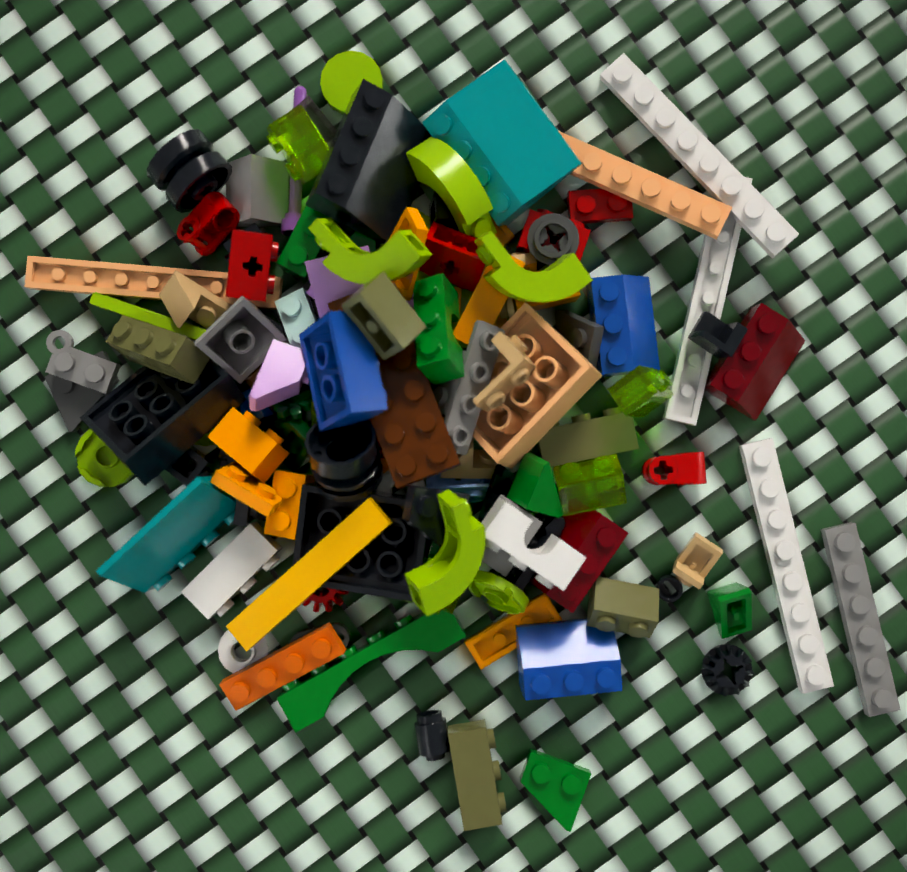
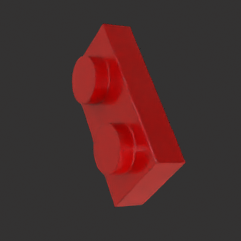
(598, 206)

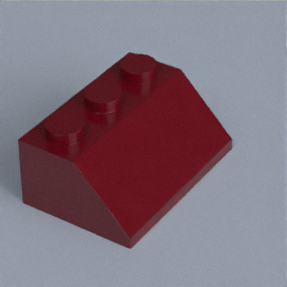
(758, 363)
(595, 539)

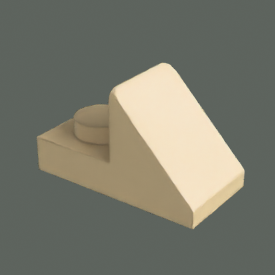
(190, 300)
(474, 465)

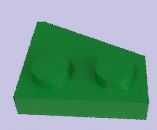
(555, 785)

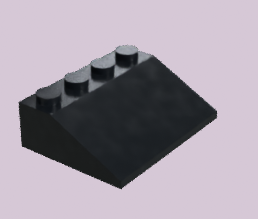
(366, 169)
(159, 417)
(383, 562)

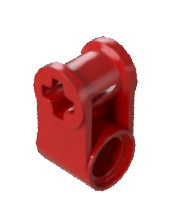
(211, 222)
(679, 469)

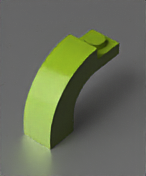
(455, 183)
(397, 258)
(554, 283)
(457, 561)

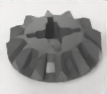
(557, 225)

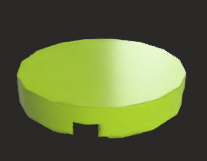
(344, 74)
(99, 463)
(499, 592)

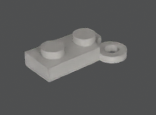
(79, 365)

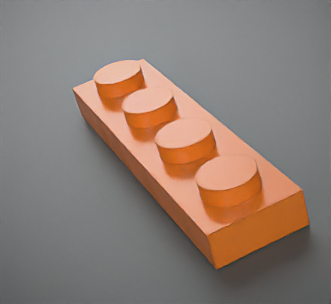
(282, 666)

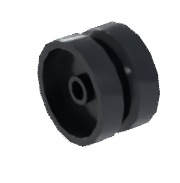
(188, 170)

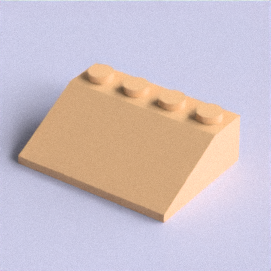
(538, 404)

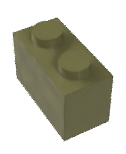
(383, 316)
(623, 607)

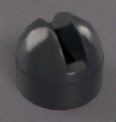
(664, 592)

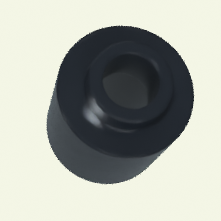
(432, 735)

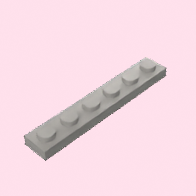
(860, 619)

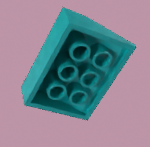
(504, 141)
(171, 537)

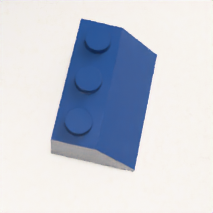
(627, 315)
(341, 372)
(566, 660)

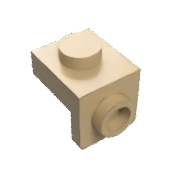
(696, 561)

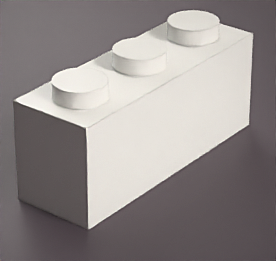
(232, 571)

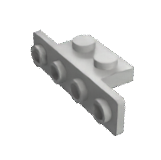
(457, 395)

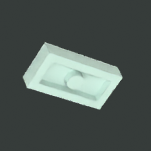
(296, 314)

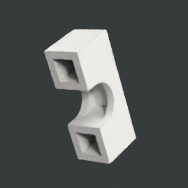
(554, 561)

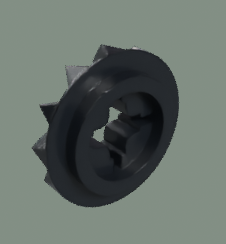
(713, 665)

